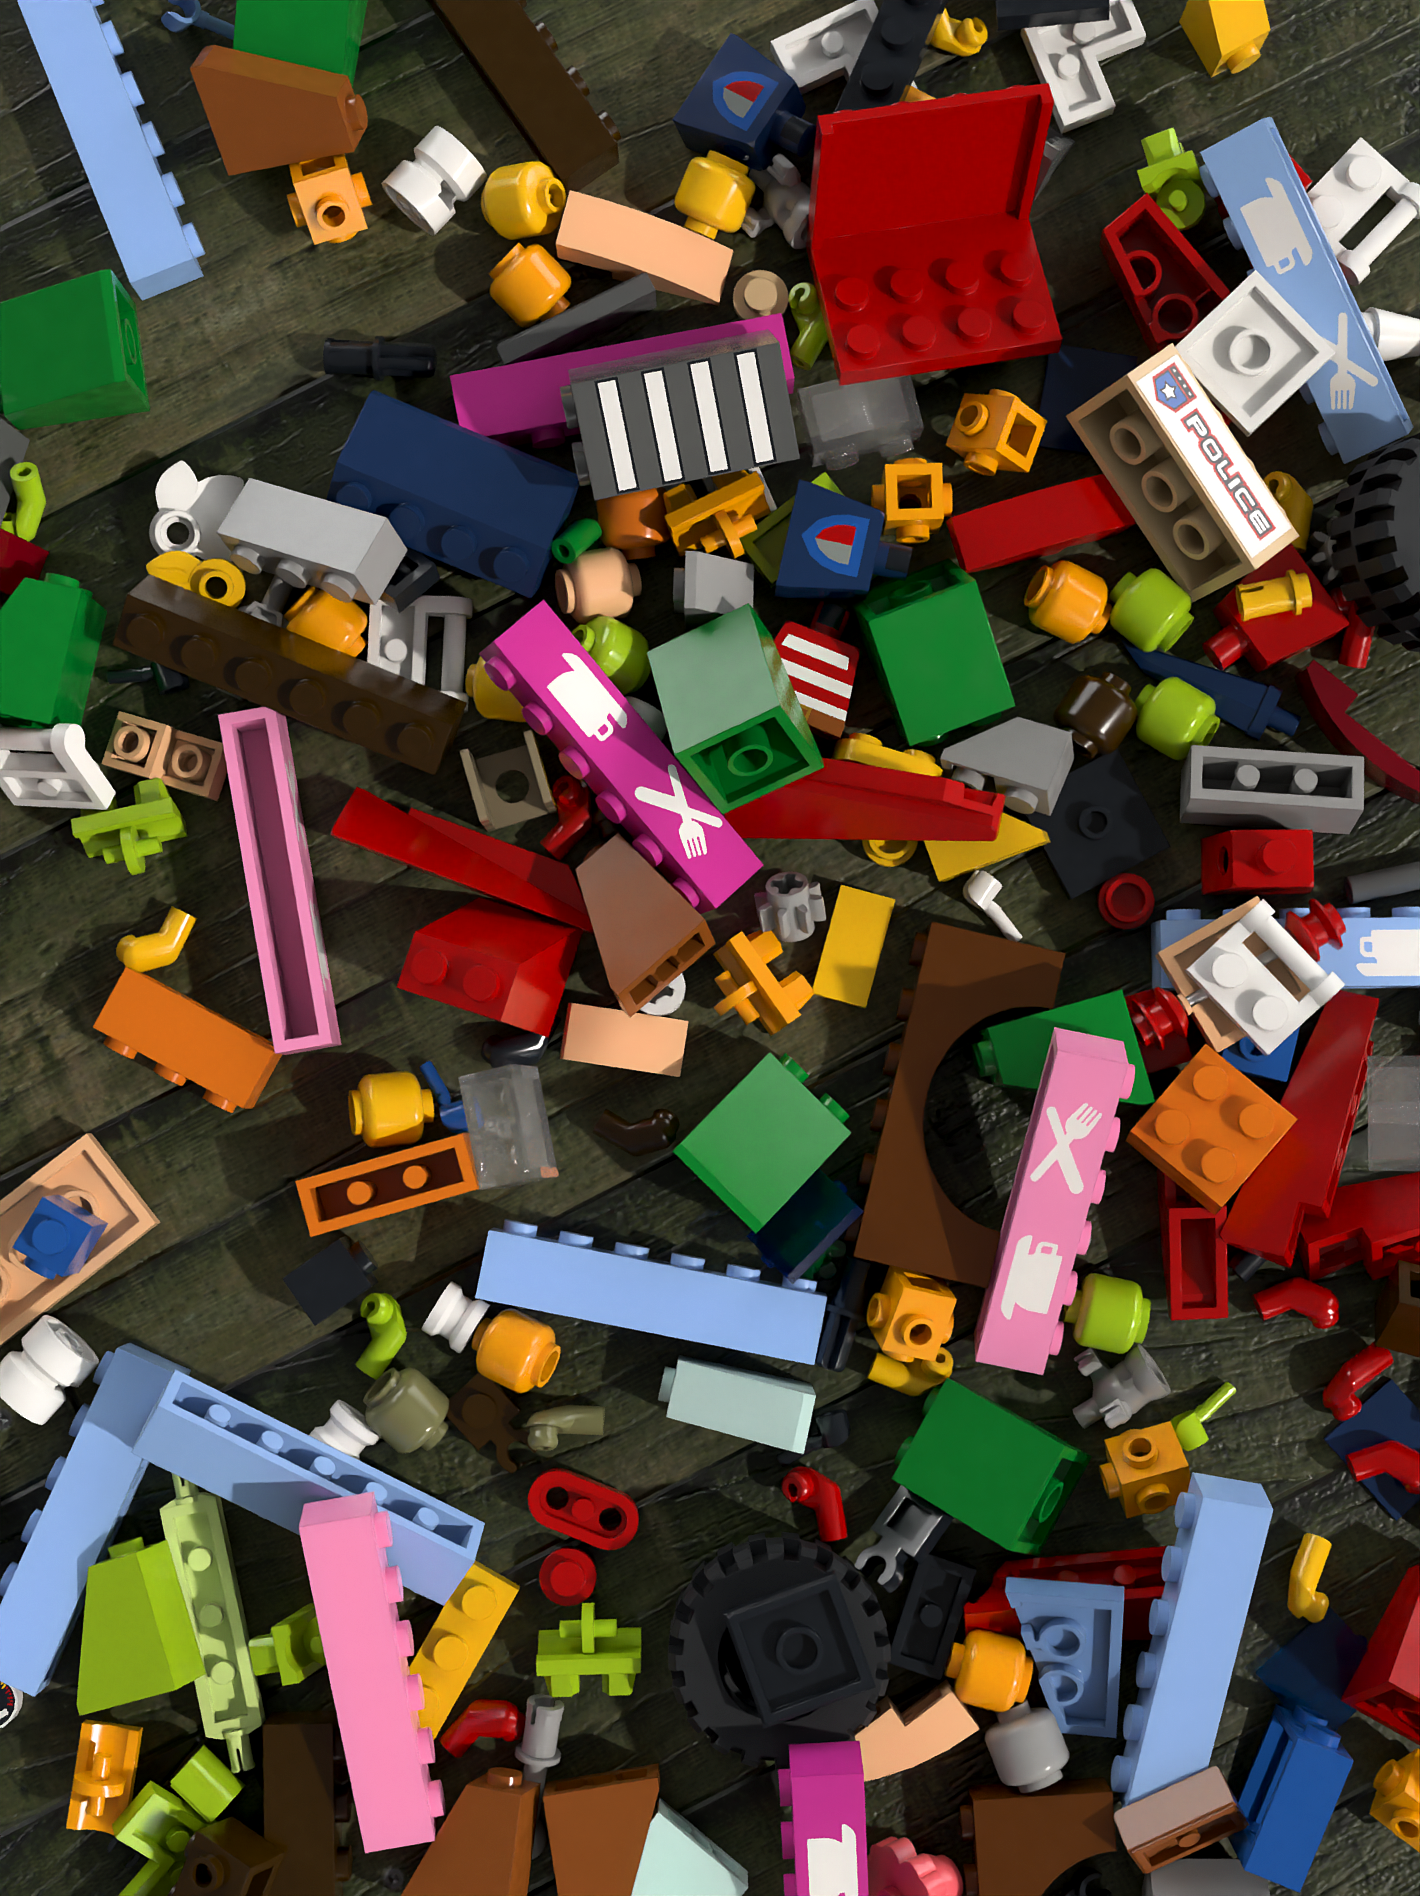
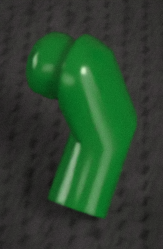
(575, 539)

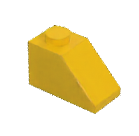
(1226, 32)
(958, 858)

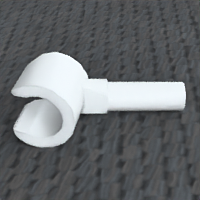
(980, 892)

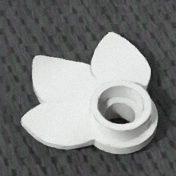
(198, 506)

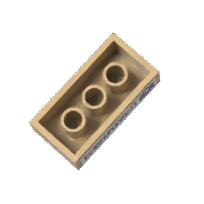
(1182, 475)

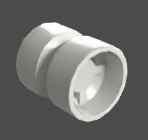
(434, 180)
(50, 1361)

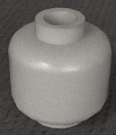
(1027, 1747)

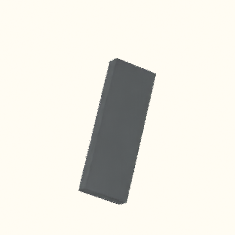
(581, 322)

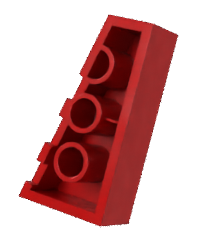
(1160, 276)

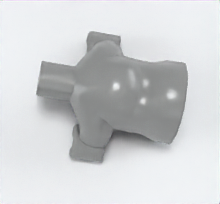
(784, 202)
(1119, 1389)

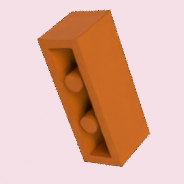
(186, 1041)
(388, 1184)

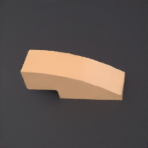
(636, 243)
(919, 1733)

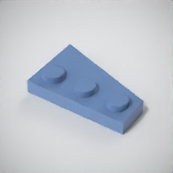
(1076, 1648)

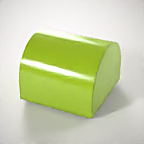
(206, 1784)

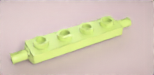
(208, 1579)

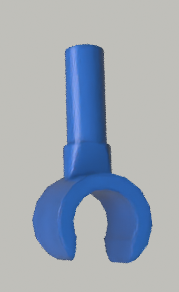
(451, 1112)

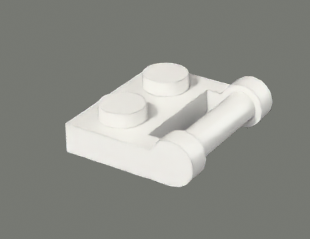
(1350, 193)
(400, 640)
(51, 780)
(1248, 989)

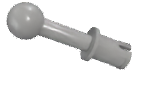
(540, 1751)

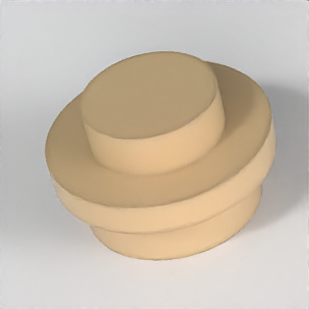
(760, 295)

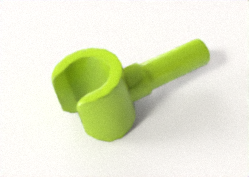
(1188, 1424)

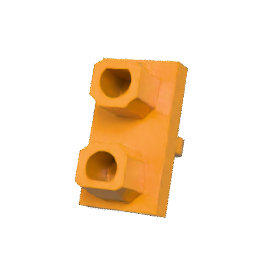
(717, 517)
(753, 988)
(103, 1775)

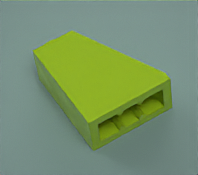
(135, 1629)

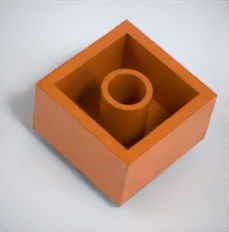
(1210, 1129)

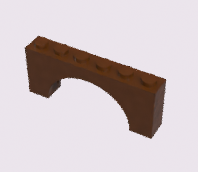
(956, 985)
(1033, 1836)

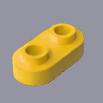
(869, 751)

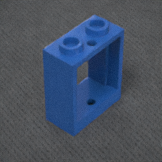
(1290, 1795)

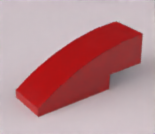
(1038, 524)
(1192, 1254)

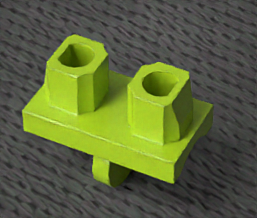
(1173, 179)
(132, 830)
(290, 1648)
(589, 1648)

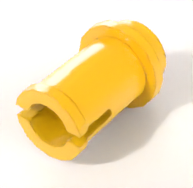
(1274, 596)

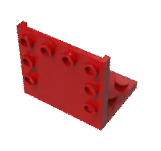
(929, 233)

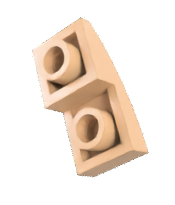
(163, 752)
(624, 1042)

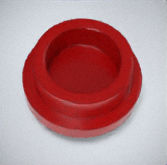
(1125, 901)
(567, 1576)

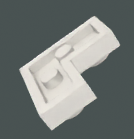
(825, 46)
(1069, 60)

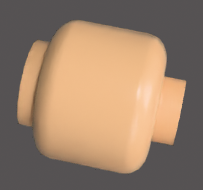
(598, 585)

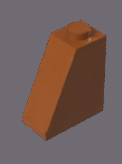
(275, 109)
(639, 923)
(599, 1829)
(484, 1840)

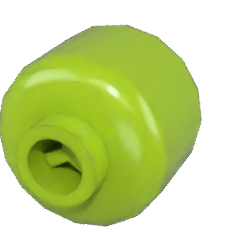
(1150, 610)
(617, 651)
(1175, 717)
(1108, 1313)

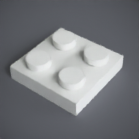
(1253, 353)

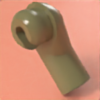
(564, 1419)

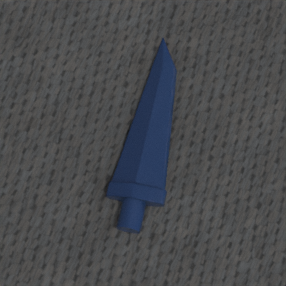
(1238, 700)

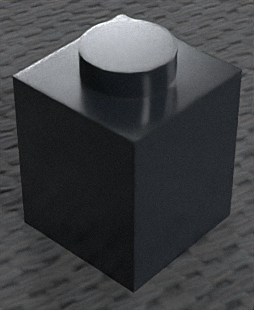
(332, 1278)

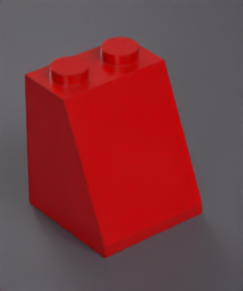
(493, 963)
(1389, 1674)

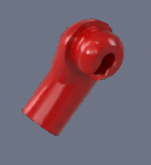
(1357, 635)
(574, 815)
(1302, 1296)
(1351, 1377)
(1387, 1457)
(820, 1495)
(483, 1719)

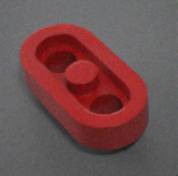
(581, 1513)

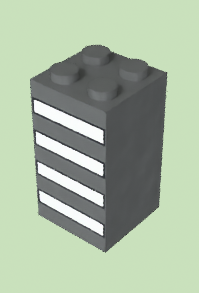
(680, 414)

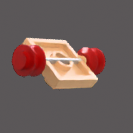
(1170, 1011)

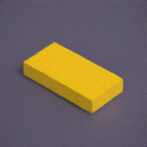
(853, 946)

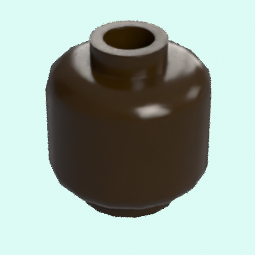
(1096, 713)

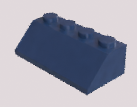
(455, 493)

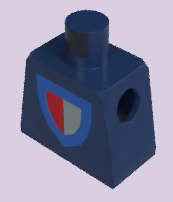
(745, 109)
(835, 548)

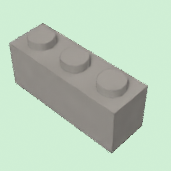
(312, 542)
(1271, 789)

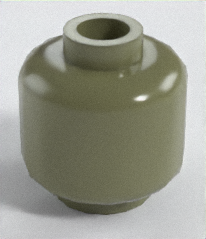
(406, 1410)

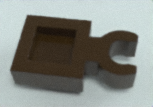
(485, 1413)

